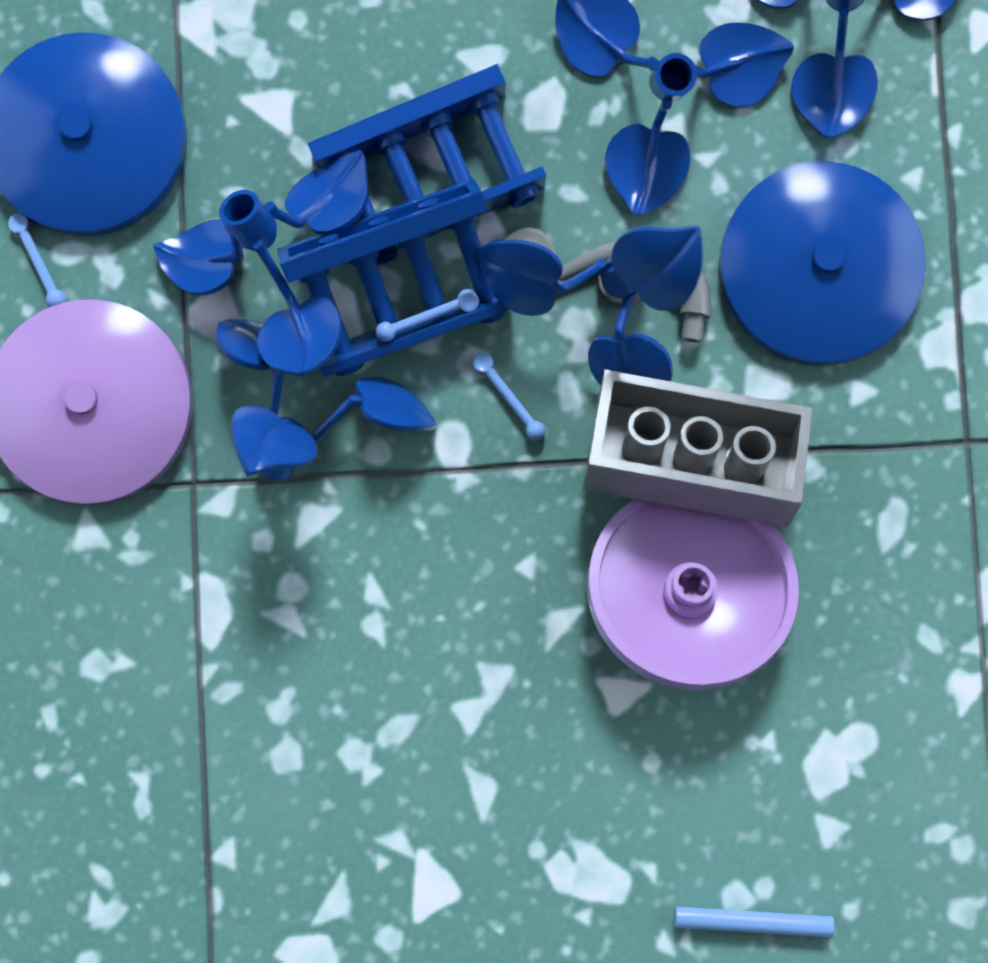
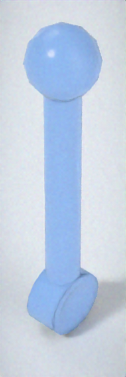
(21, 225)
(466, 300)
(484, 365)

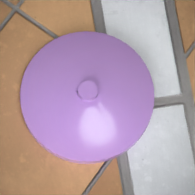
(92, 402)
(691, 594)

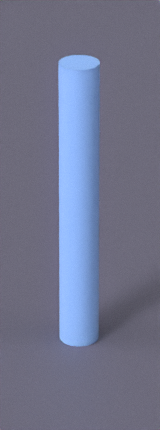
(754, 922)

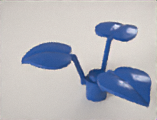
(839, 89)
(643, 161)
(204, 257)
(647, 260)
(281, 444)

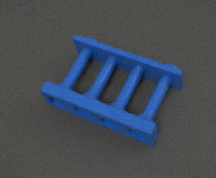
(434, 116)
(407, 227)

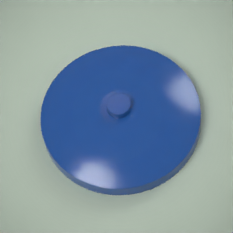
(88, 134)
(822, 263)

